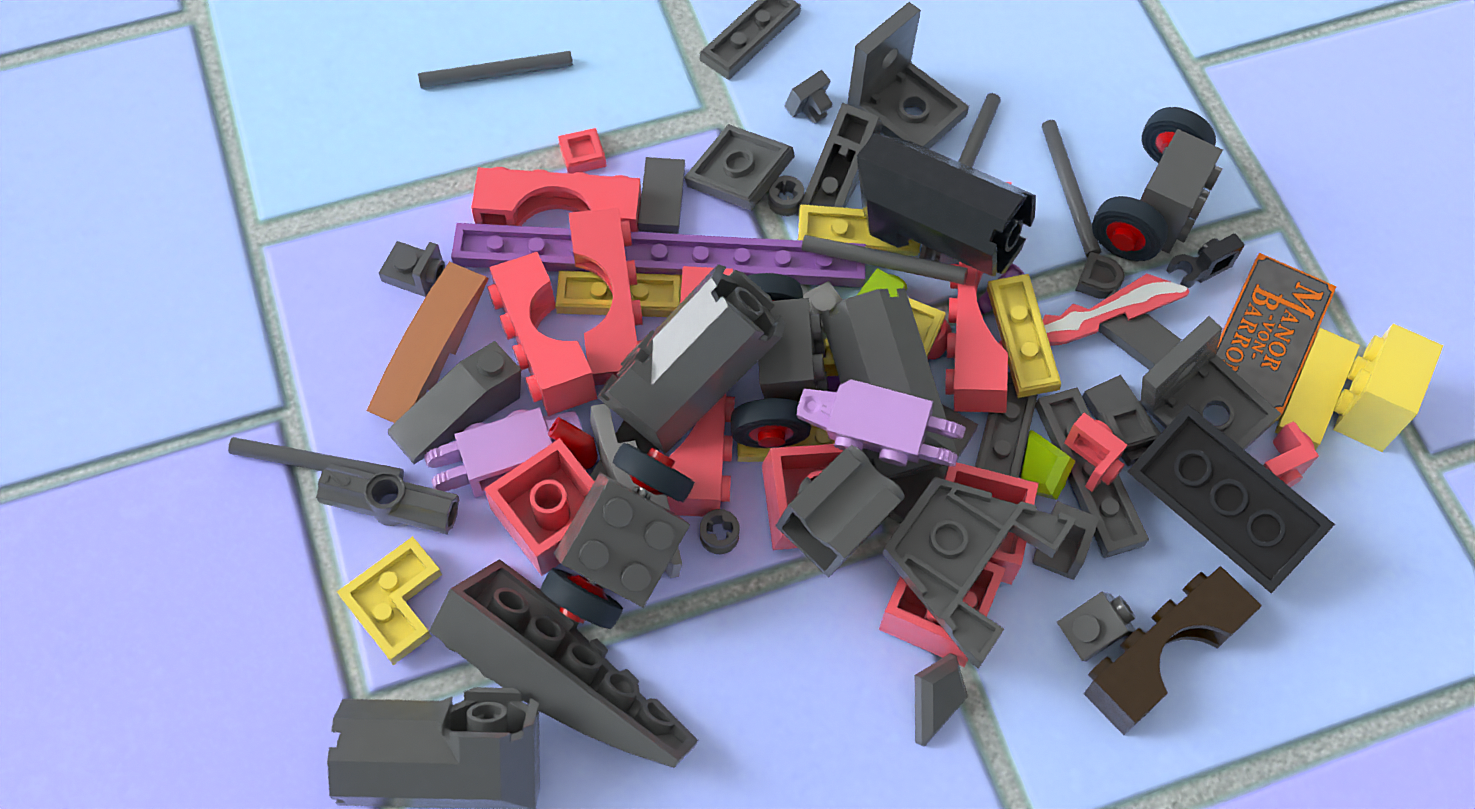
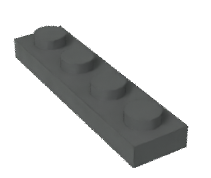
(1119, 524)

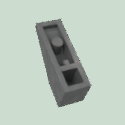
(837, 167)
(463, 397)

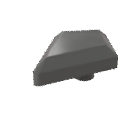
(937, 697)

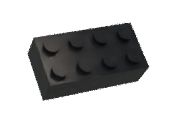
(1230, 498)

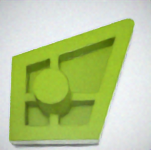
(1046, 466)

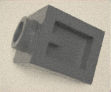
(413, 267)

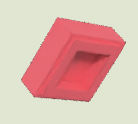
(582, 151)

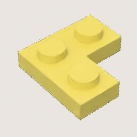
(381, 596)

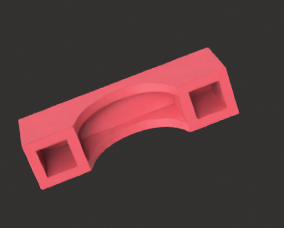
(516, 195)
(599, 248)
(556, 367)

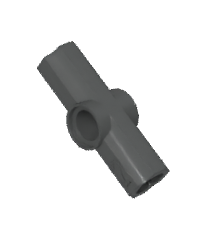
(362, 492)

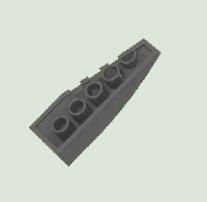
(529, 645)

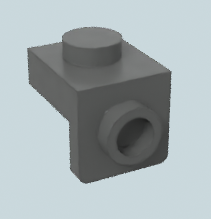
(1097, 624)

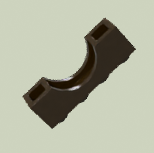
(1133, 683)

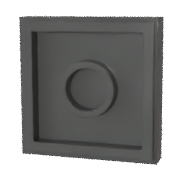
(739, 167)

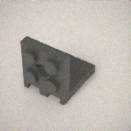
(888, 82)
(1202, 379)

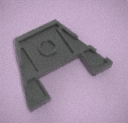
(949, 544)

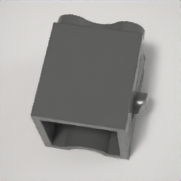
(839, 509)

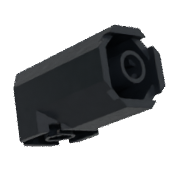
(941, 204)

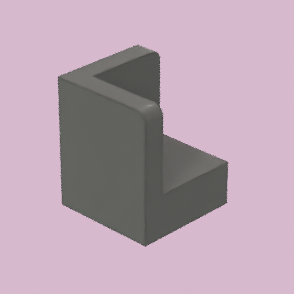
(1074, 548)

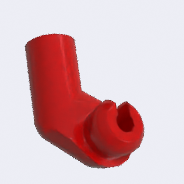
(576, 440)

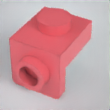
(1099, 447)
(1296, 454)

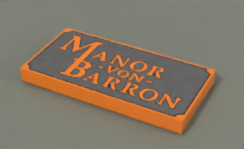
(1274, 327)

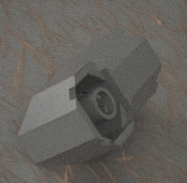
(880, 345)
(693, 357)
(437, 752)

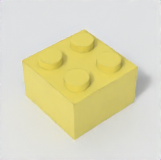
(1386, 387)

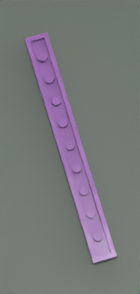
(656, 253)

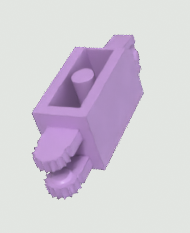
(879, 422)
(493, 449)

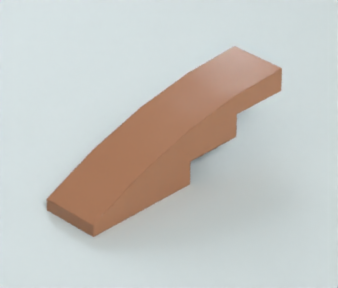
(428, 341)

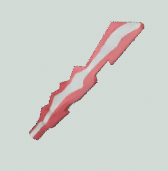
(1133, 300)

